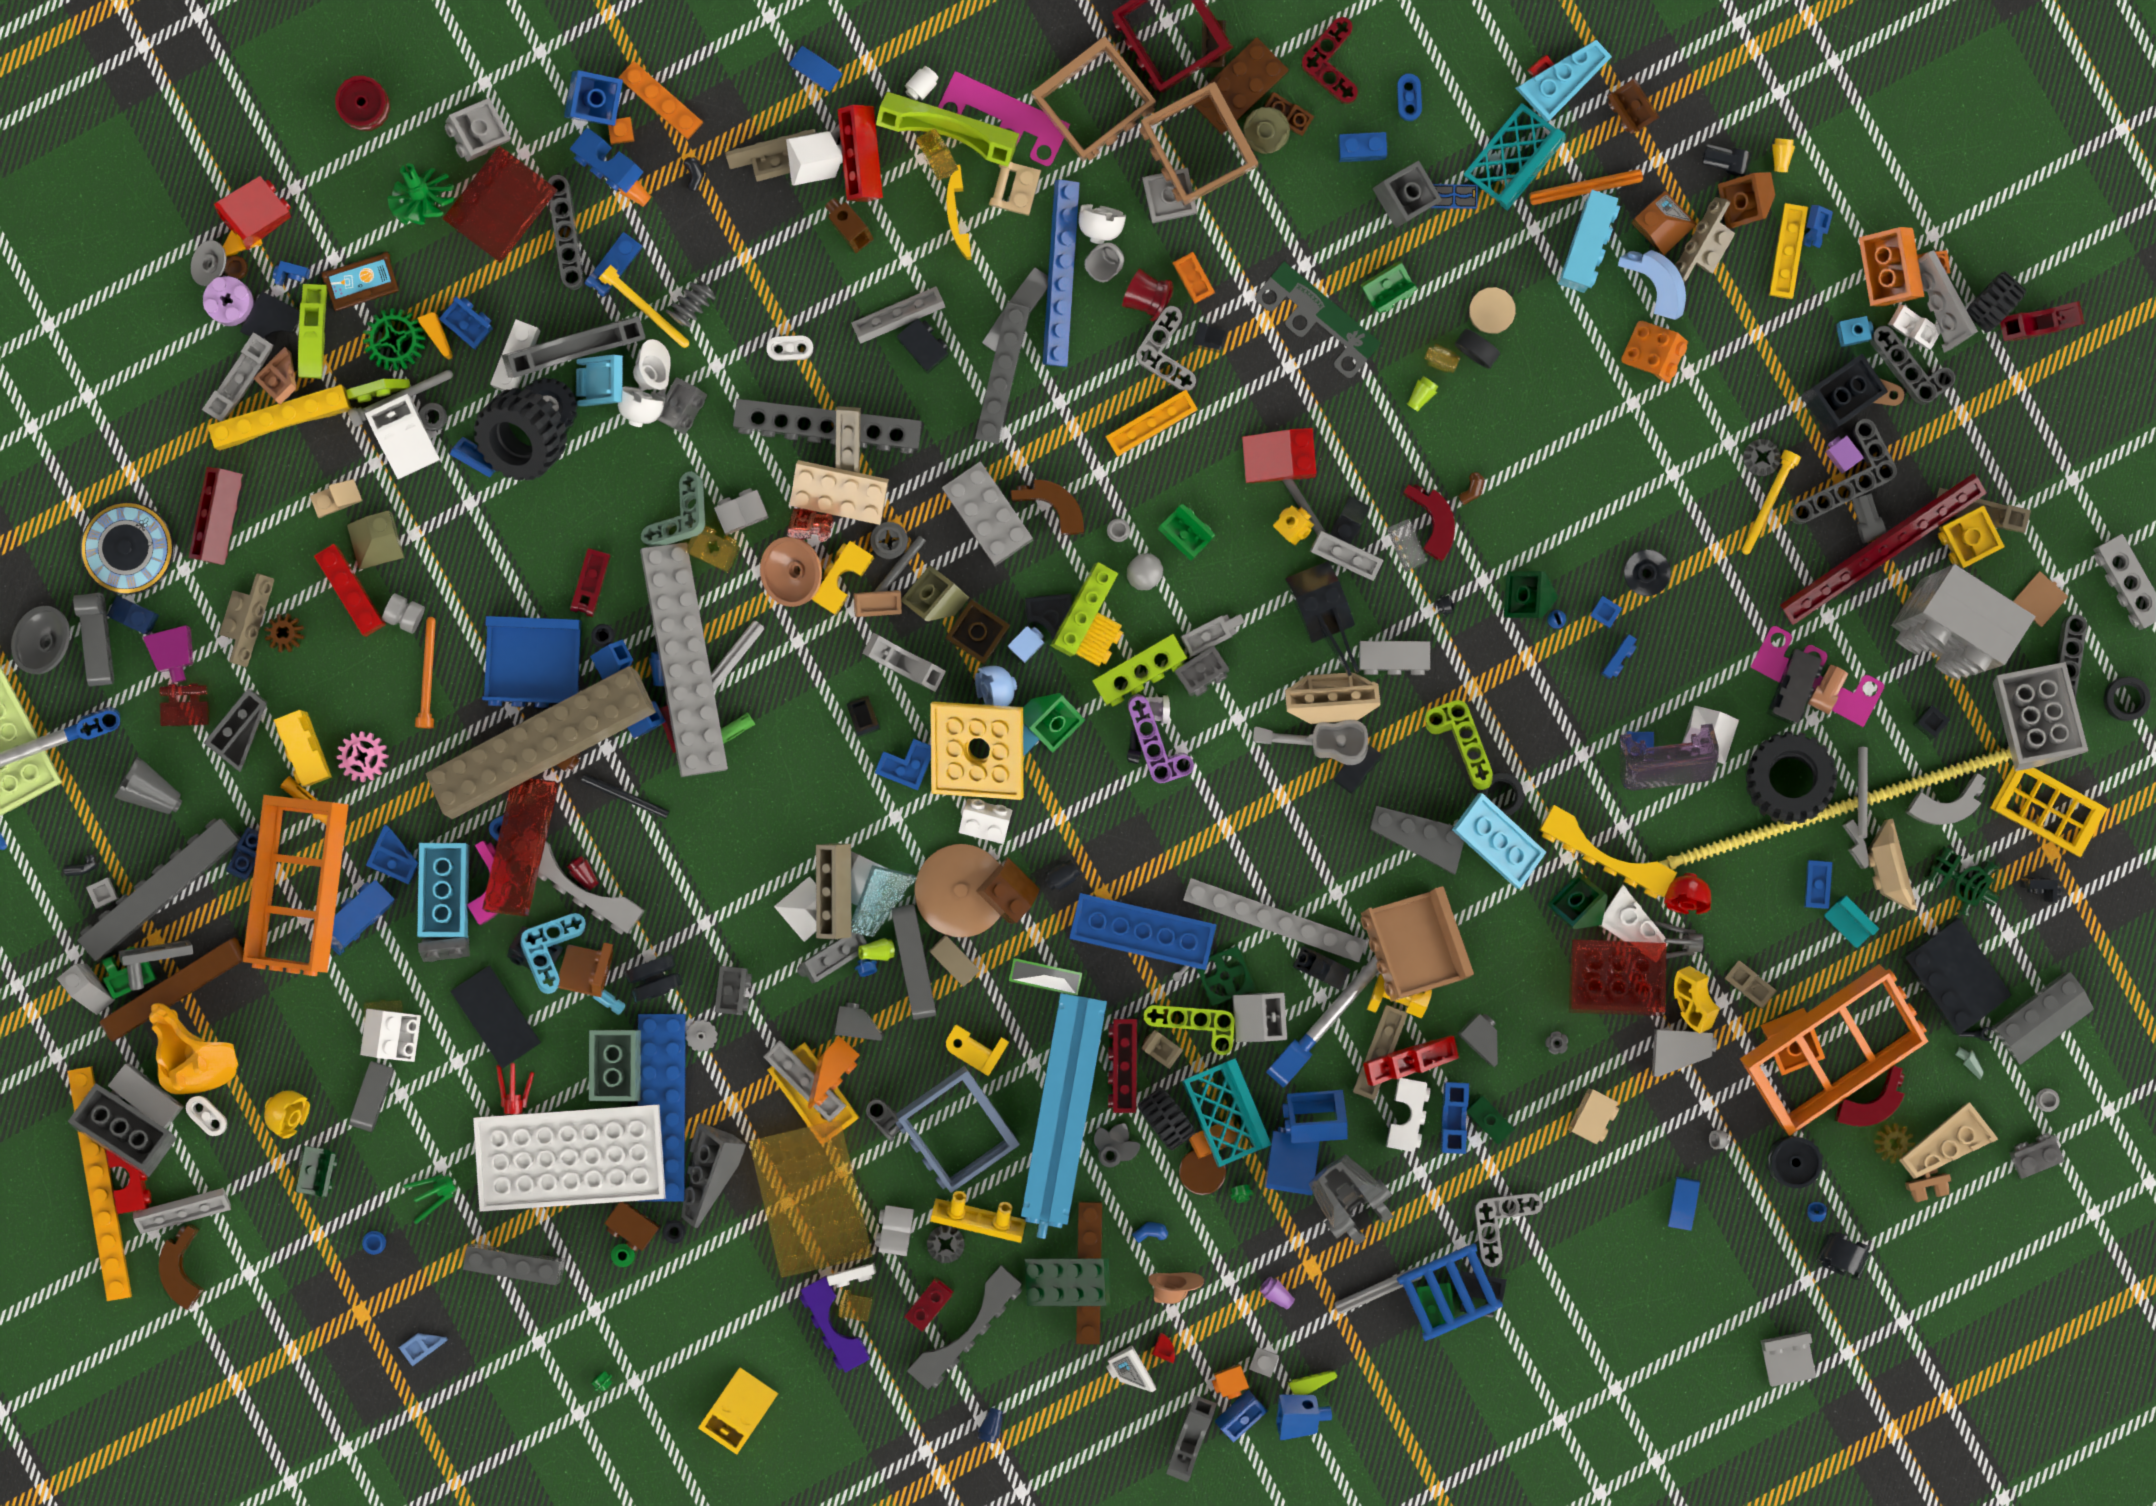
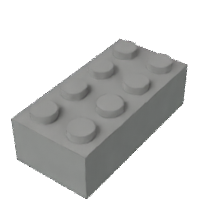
(987, 513)

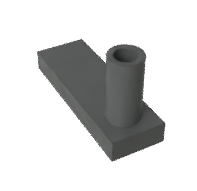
(831, 957)
(134, 958)

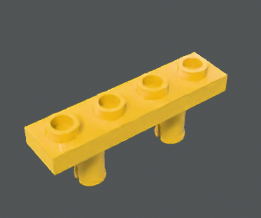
(978, 1220)

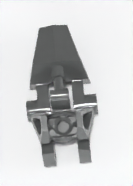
(1341, 1189)

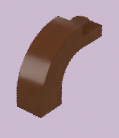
(1064, 503)
(171, 1269)

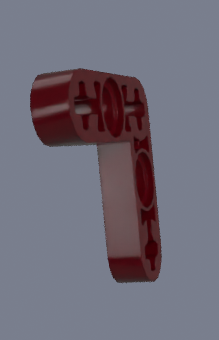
(1324, 66)

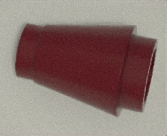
(582, 872)

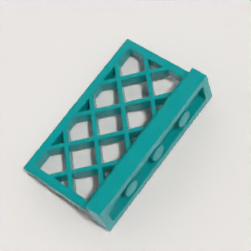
(1529, 170)
(1246, 1110)

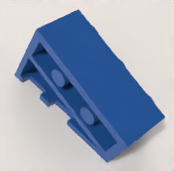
(359, 914)

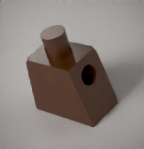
(848, 225)

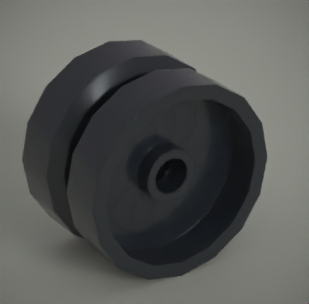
(653, 976)
(1780, 1162)

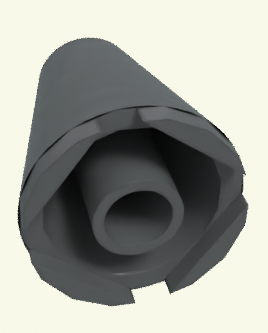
(148, 789)

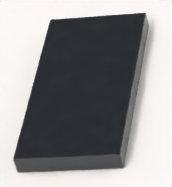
(496, 1017)

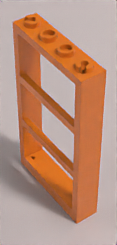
(264, 877)
(1857, 1077)

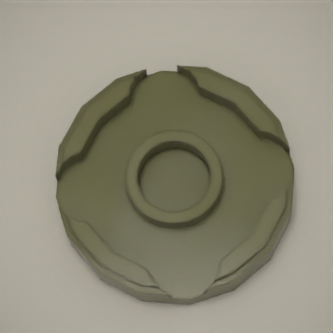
(1266, 130)

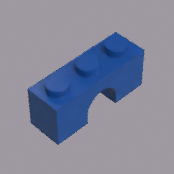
(619, 171)
(1454, 1117)

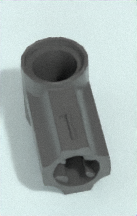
(1869, 523)

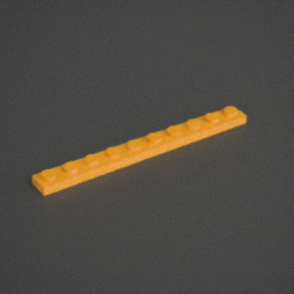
(101, 1198)

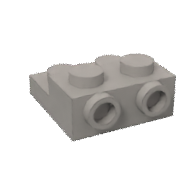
(476, 129)

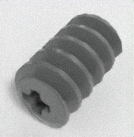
(691, 303)

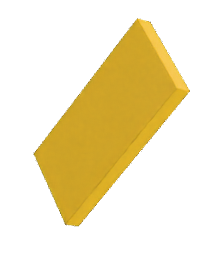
(811, 1116)

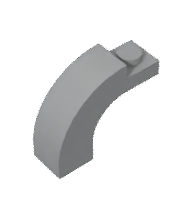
(904, 662)
(1936, 813)

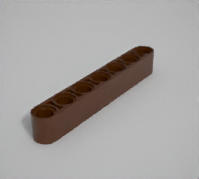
(173, 988)

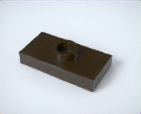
(1210, 44)

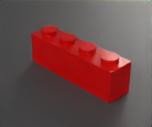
(860, 153)
(349, 590)

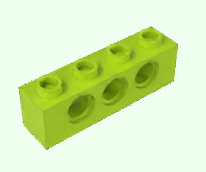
(1084, 609)
(1167, 647)

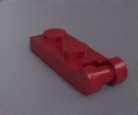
(590, 581)

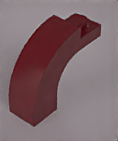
(2042, 322)
(1442, 520)
(1876, 1110)

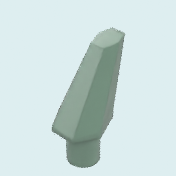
(1970, 1061)

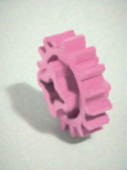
(367, 767)

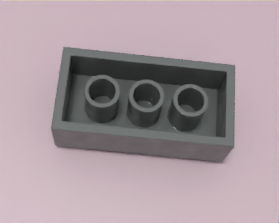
(122, 1130)

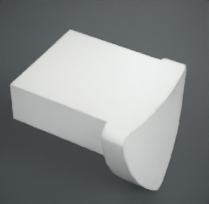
(1160, 708)

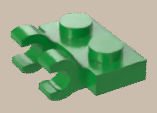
(118, 981)

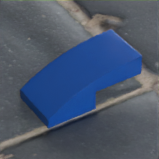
(815, 69)
(1683, 1203)

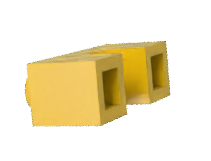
(850, 559)

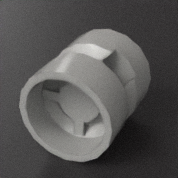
(403, 613)

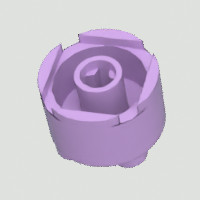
(225, 288)

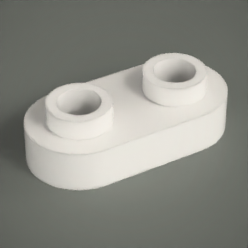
(790, 348)
(206, 1116)

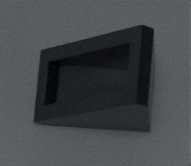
(863, 716)

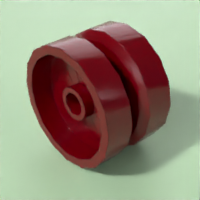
(350, 98)

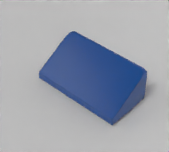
(1240, 1416)

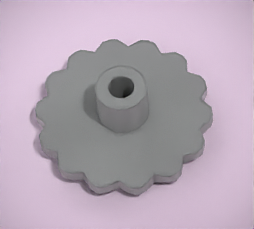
(701, 1035)

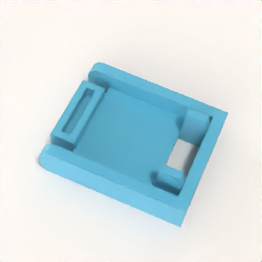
(599, 380)

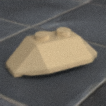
(1332, 698)
(1889, 867)

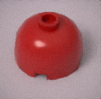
(1687, 894)

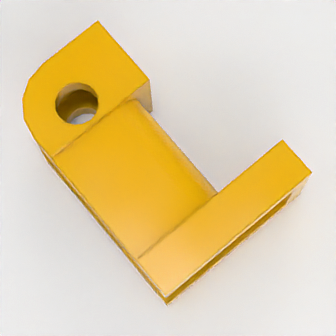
(1415, 1004)
(973, 1051)

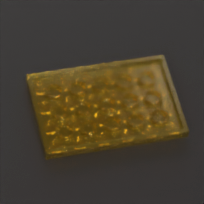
(810, 1198)

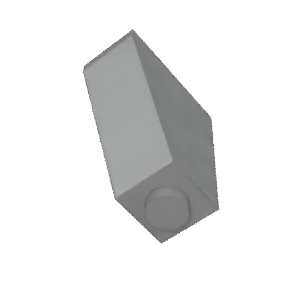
(86, 988)
(1679, 1049)

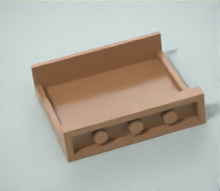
(1417, 944)

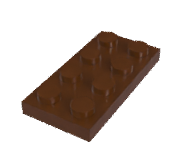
(1243, 82)

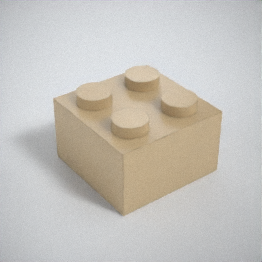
(1593, 1116)

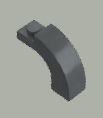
(1190, 1438)

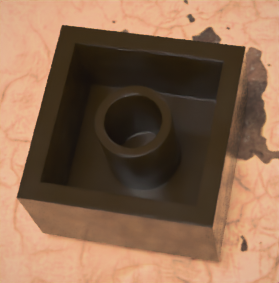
(977, 632)

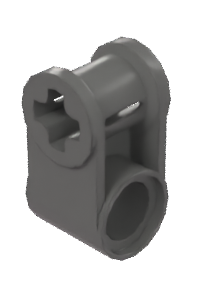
(885, 1120)

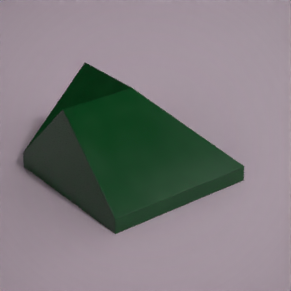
(1528, 594)
(1580, 903)

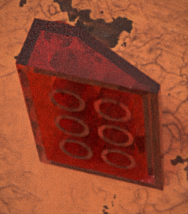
(499, 204)
(1617, 978)

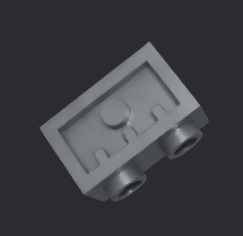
(682, 405)
(1202, 671)
(2037, 1155)

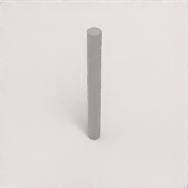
(1862, 791)

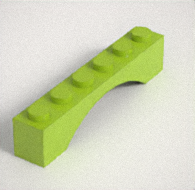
(911, 115)

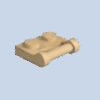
(1022, 190)

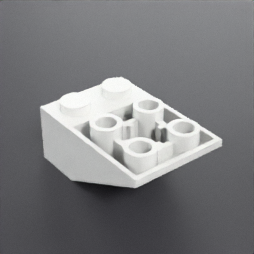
(402, 436)

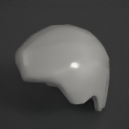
(1104, 262)

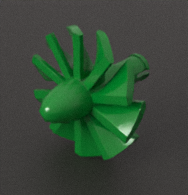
(416, 197)

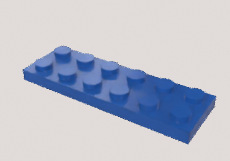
(1143, 931)

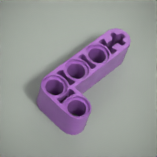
(1153, 737)

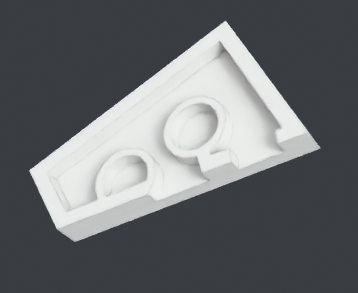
(1628, 920)

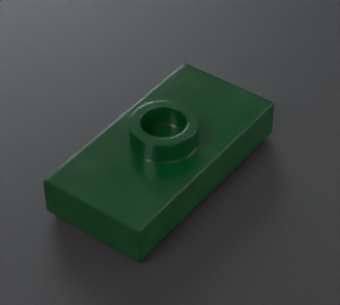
(1490, 1120)

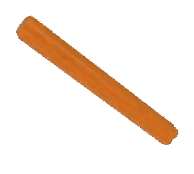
(1585, 187)

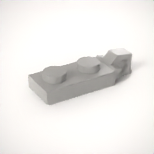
(1210, 634)

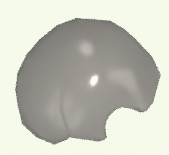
(1144, 571)

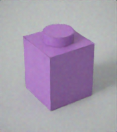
(1843, 453)

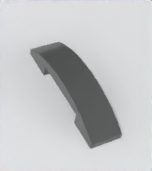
(1028, 295)

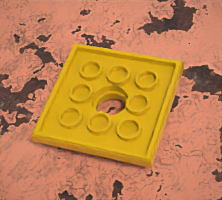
(957, 769)

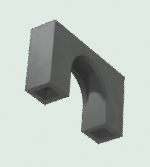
(491, 1261)

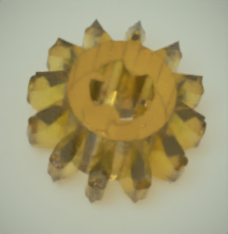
(1886, 1145)

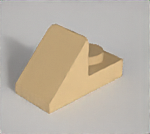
(336, 498)

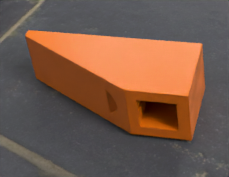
(830, 1066)

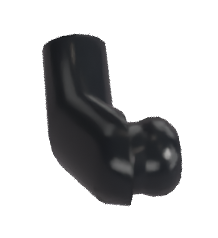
(696, 172)

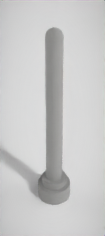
(358, 415)

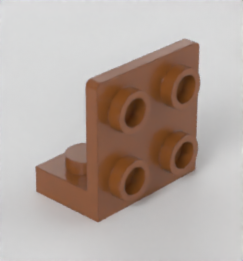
(585, 969)

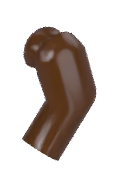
(1475, 489)

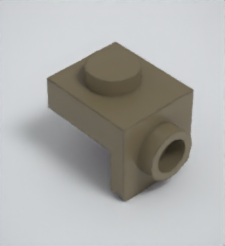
(1161, 1049)

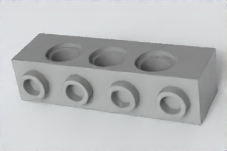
(2130, 568)

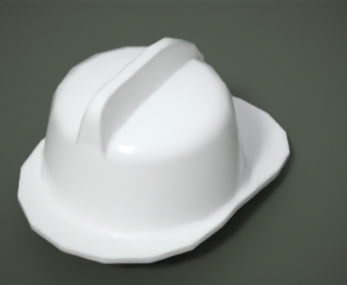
(653, 366)

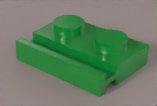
(1430, 1305)

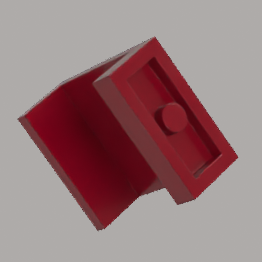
(928, 1304)

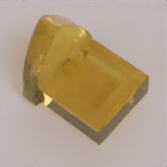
(855, 1306)

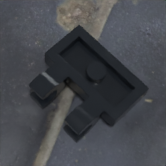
(1474, 1289)

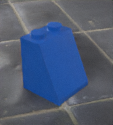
(1290, 1164)

